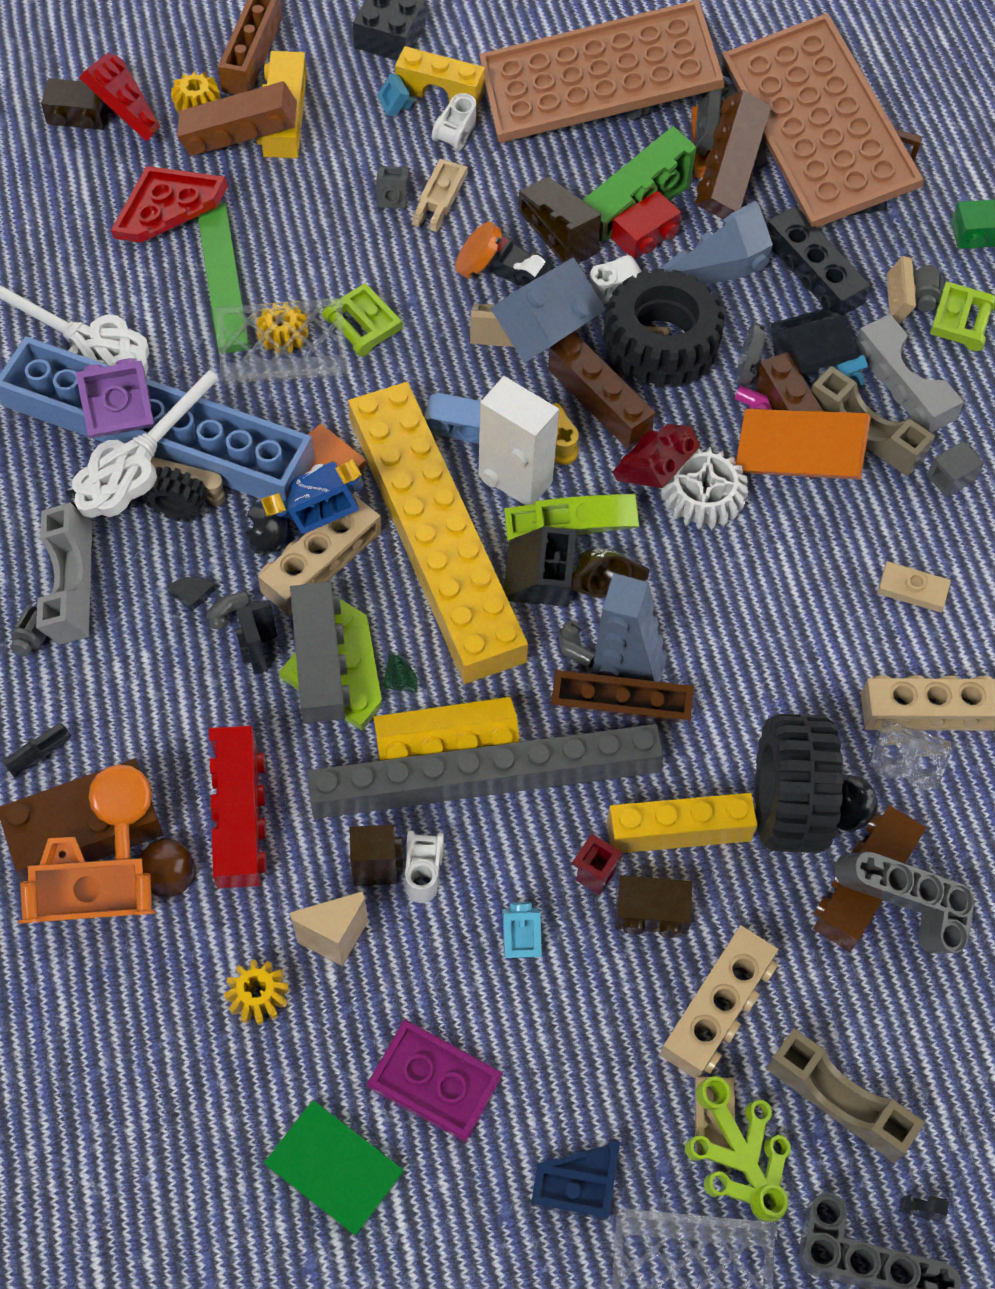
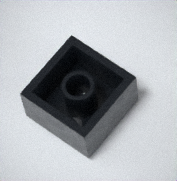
(388, 26)

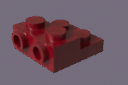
(657, 456)

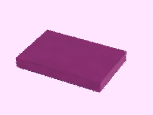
(435, 1080)

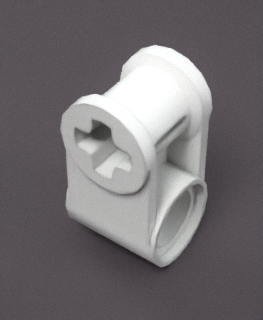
(456, 121)
(612, 275)
(423, 859)

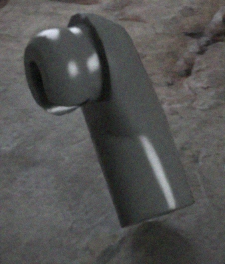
(223, 606)
(571, 644)

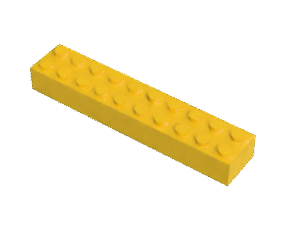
(437, 533)

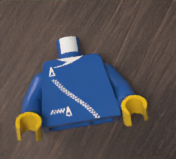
(318, 496)

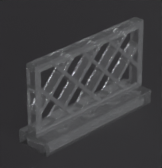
(281, 369)
(697, 1228)

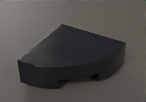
(191, 591)
(933, 1209)

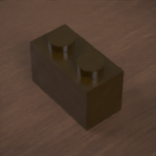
(73, 105)
(375, 855)
(653, 906)

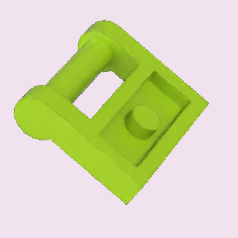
(371, 314)
(953, 314)

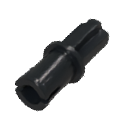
(36, 750)

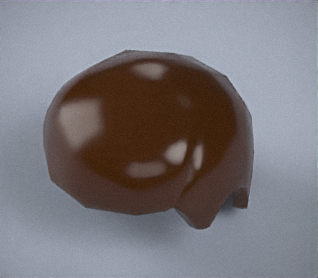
(169, 866)

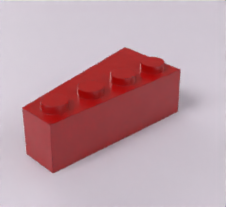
(237, 807)

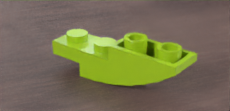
(580, 513)

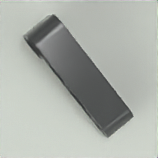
(943, 902)
(877, 1258)

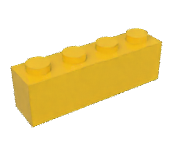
(292, 70)
(446, 728)
(681, 823)

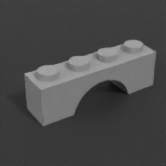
(927, 401)
(69, 543)

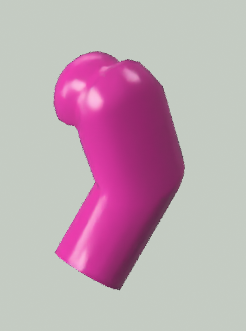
(752, 398)

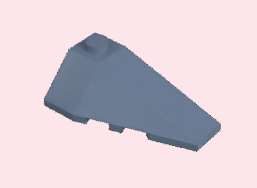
(729, 253)

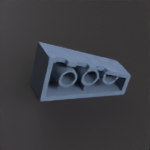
(628, 633)

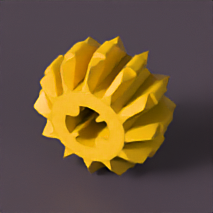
(194, 91)
(281, 333)
(271, 992)

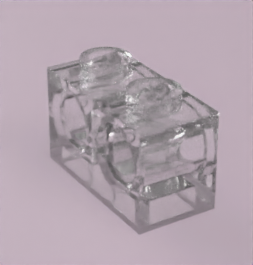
(913, 746)

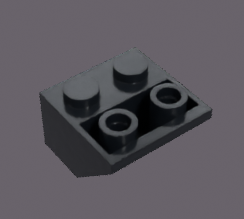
(814, 340)
(540, 567)

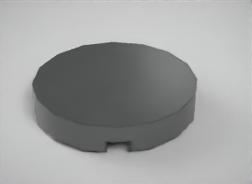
(750, 353)

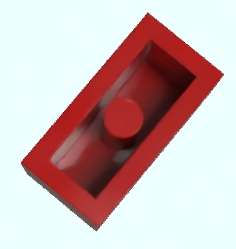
(646, 225)

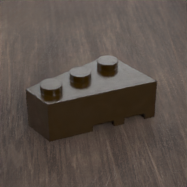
(561, 220)

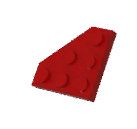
(119, 90)
(166, 200)

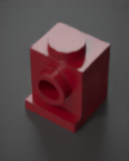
(596, 864)

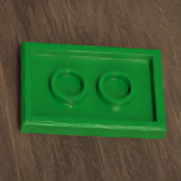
(334, 1168)

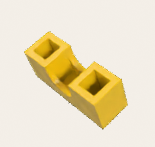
(423, 68)

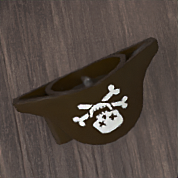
(597, 568)

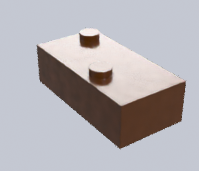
(66, 813)

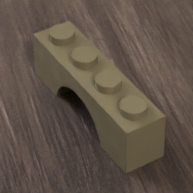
(897, 443)
(872, 1118)

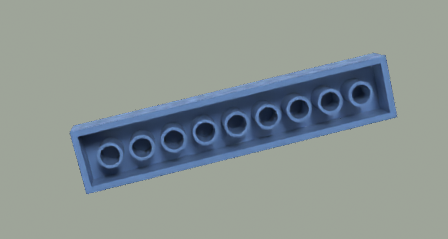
(239, 447)

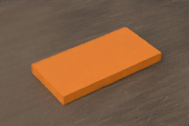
(803, 443)

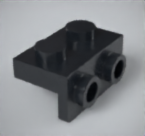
(256, 626)

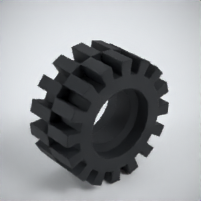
(176, 495)

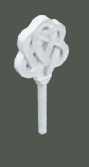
(104, 336)
(124, 471)

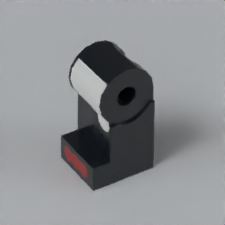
(516, 264)

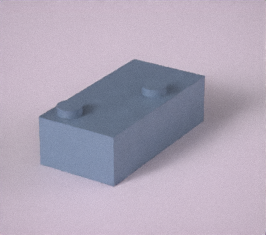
(548, 309)

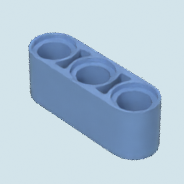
(453, 417)

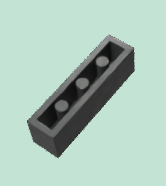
(317, 652)

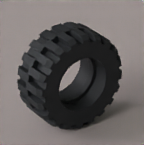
(668, 299)
(798, 783)

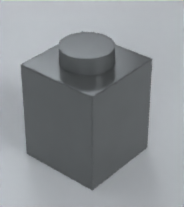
(955, 469)

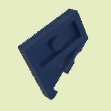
(578, 1183)

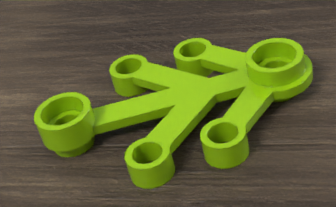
(743, 1154)

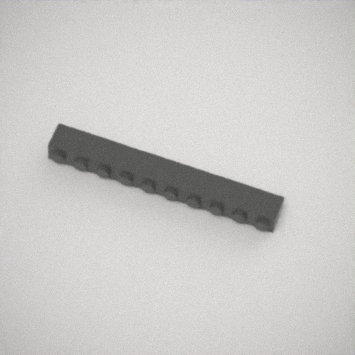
(484, 771)

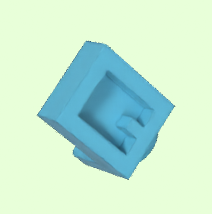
(521, 931)

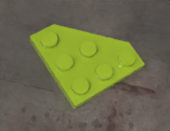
(361, 667)

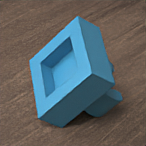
(394, 96)
(851, 367)

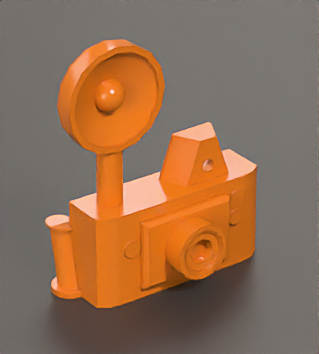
(95, 889)

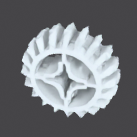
(723, 485)

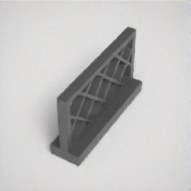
(709, 117)

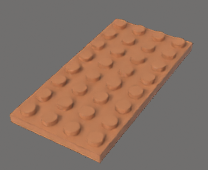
(601, 71)
(823, 121)

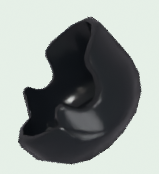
(267, 531)
(858, 804)

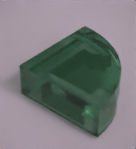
(399, 675)

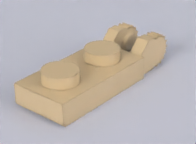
(440, 193)

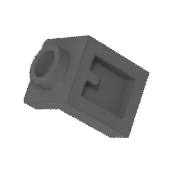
(391, 186)

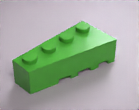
(661, 166)

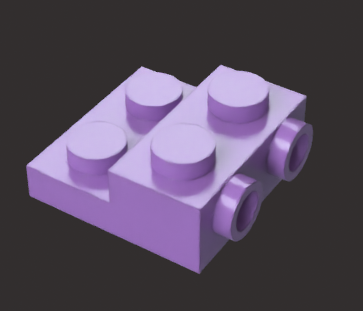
(115, 398)

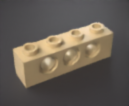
(338, 550)
(920, 713)
(743, 951)

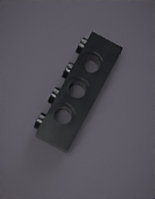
(816, 262)

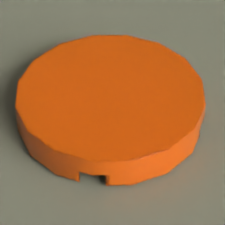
(478, 250)

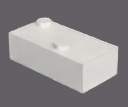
(517, 441)

